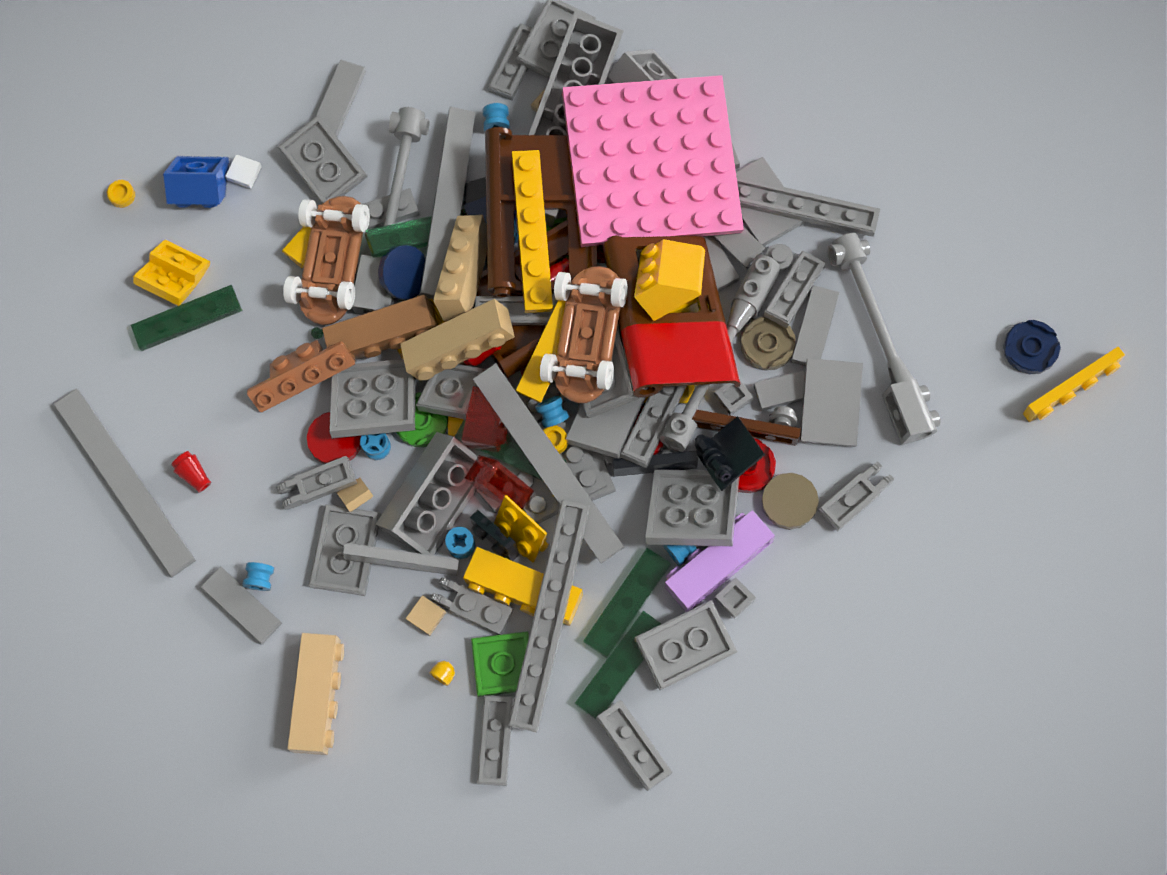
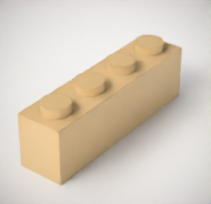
(462, 267)
(457, 340)
(315, 694)

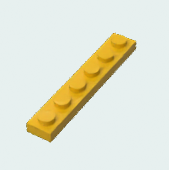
(532, 231)

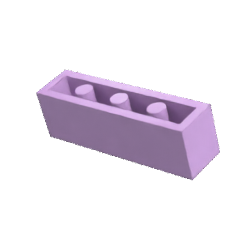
(717, 564)

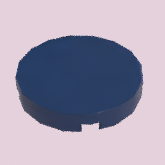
(402, 271)
(1031, 347)

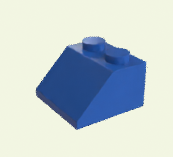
(196, 181)

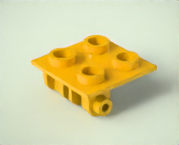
(521, 528)

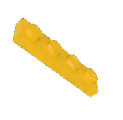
(1066, 391)

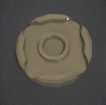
(767, 344)
(790, 500)

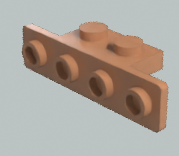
(299, 372)

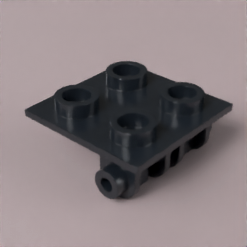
(728, 452)

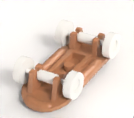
(330, 259)
(586, 334)

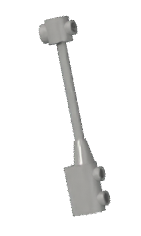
(408, 127)
(744, 306)
(904, 396)

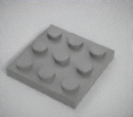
(372, 399)
(542, 503)
(690, 509)

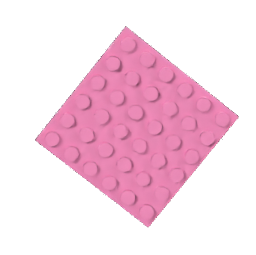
(652, 159)

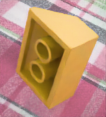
(669, 276)

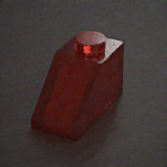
(482, 425)
(497, 481)

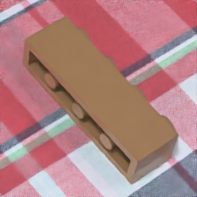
(383, 328)

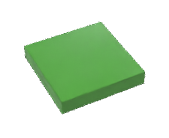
(498, 662)

